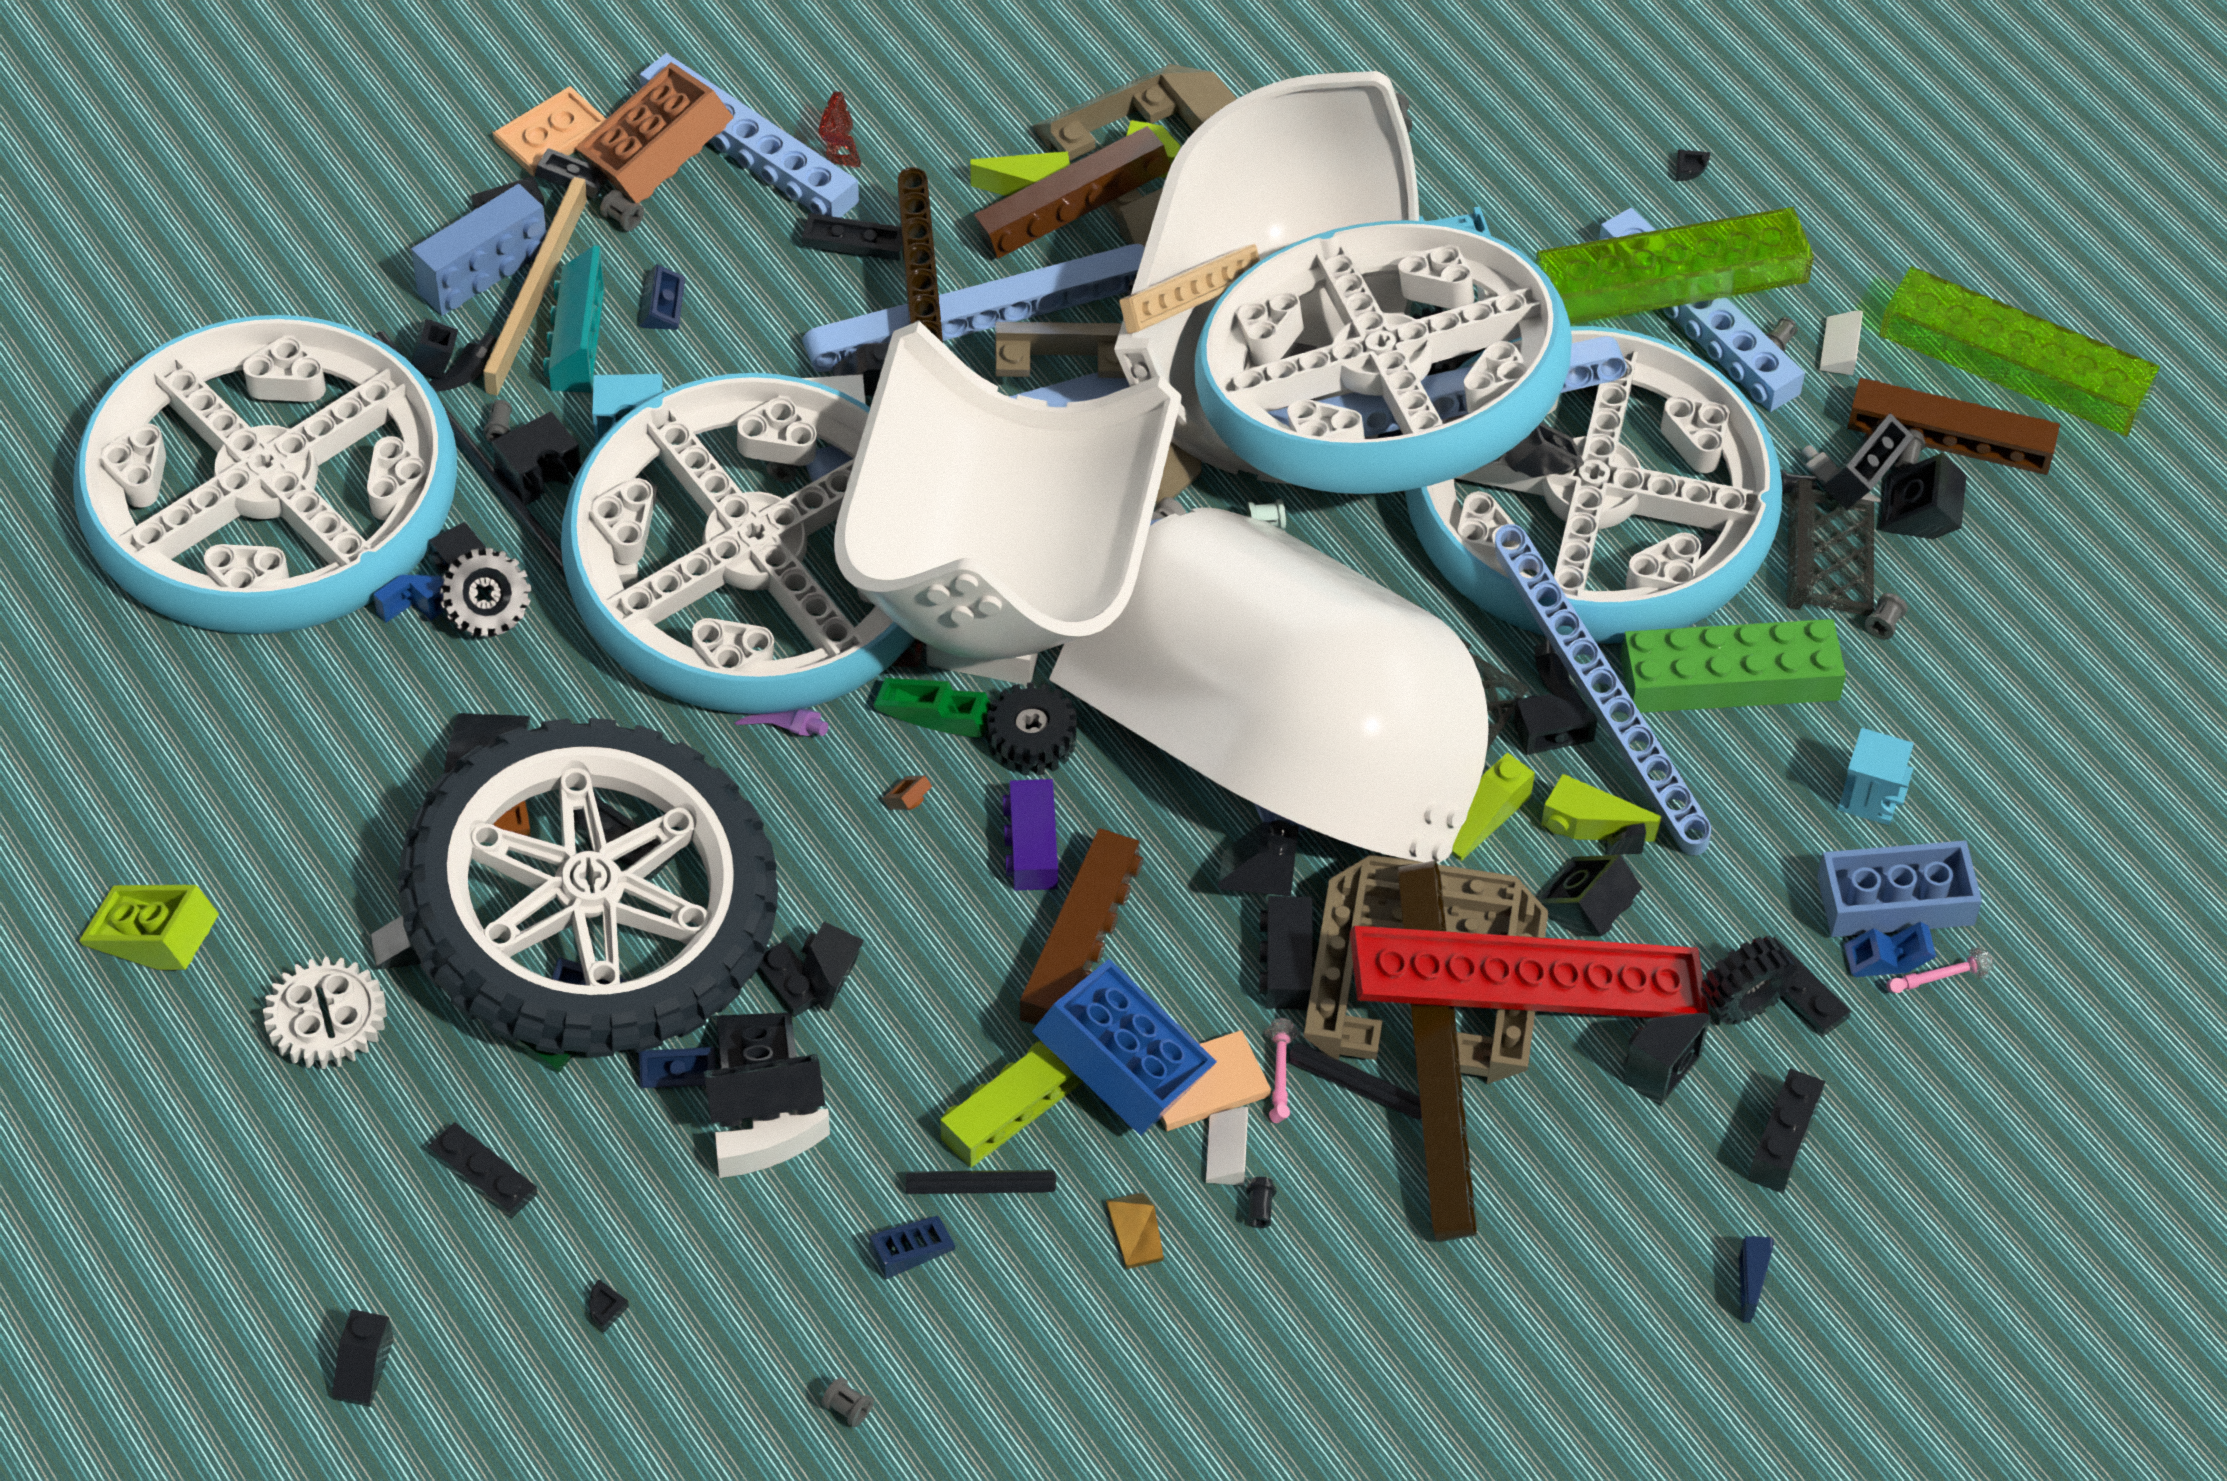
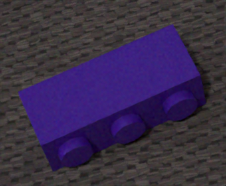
(1031, 835)

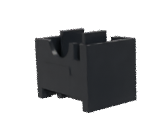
(536, 455)

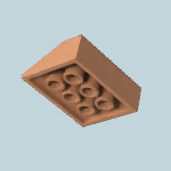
(655, 132)

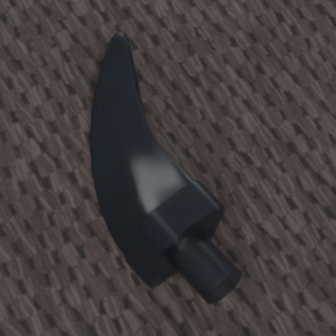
(468, 366)
(1556, 675)

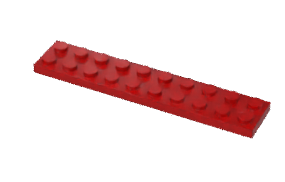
(1526, 973)

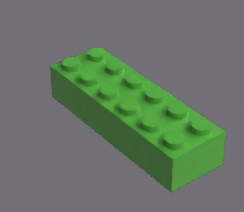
(1733, 665)

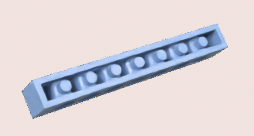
(775, 154)
(1727, 335)

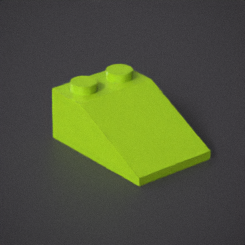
(152, 924)

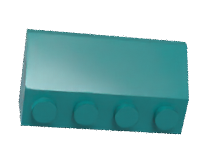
(576, 323)

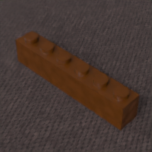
(1072, 192)
(1958, 425)
(1083, 922)

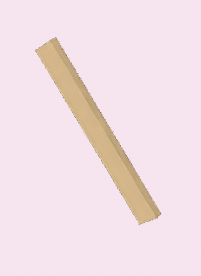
(534, 286)
(1186, 289)

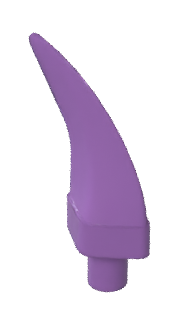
(797, 721)

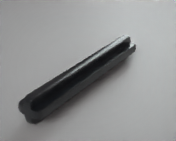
(1356, 1080)
(980, 1181)

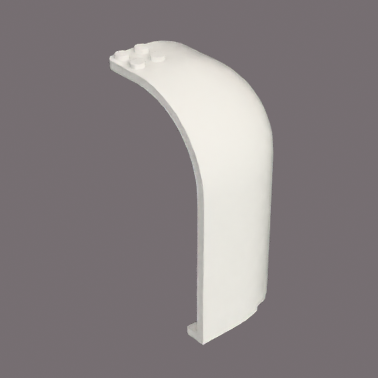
(1268, 175)
(994, 513)
(1292, 684)

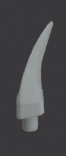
(1824, 467)

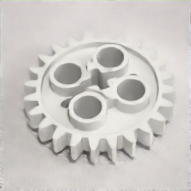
(289, 1021)

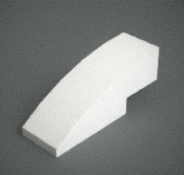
(769, 1142)

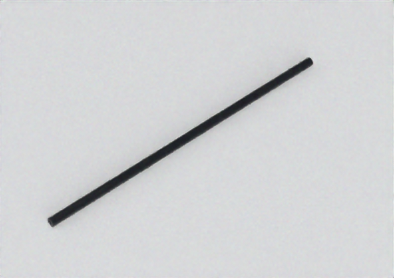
(496, 480)

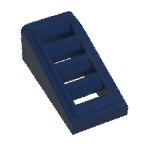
(903, 1261)
(1753, 1265)

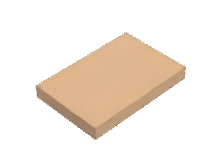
(554, 124)
(1226, 1086)

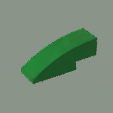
(934, 706)

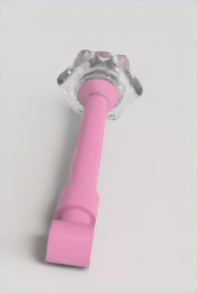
(1978, 963)
(1280, 1033)

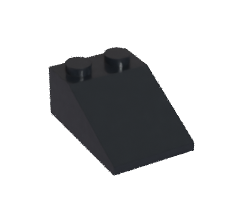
(477, 730)
(754, 1038)

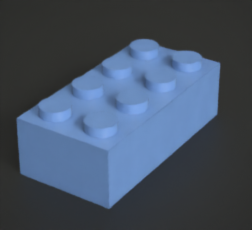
(479, 249)
(1899, 888)

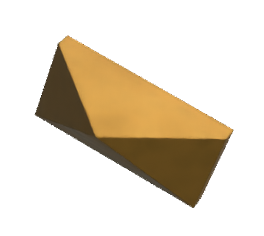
(1136, 1229)

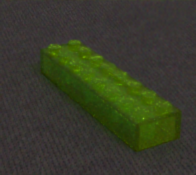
(1679, 265)
(2019, 351)

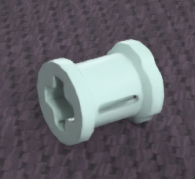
(1272, 513)

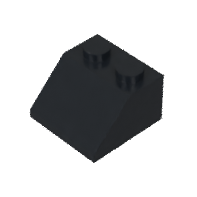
(1924, 499)
(1261, 860)
(1590, 894)
(1664, 1054)

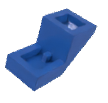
(406, 591)
(1885, 955)

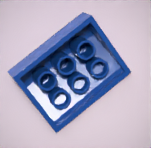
(1123, 1046)

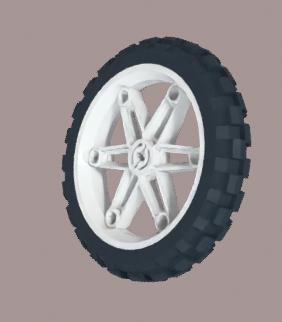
(590, 1016)

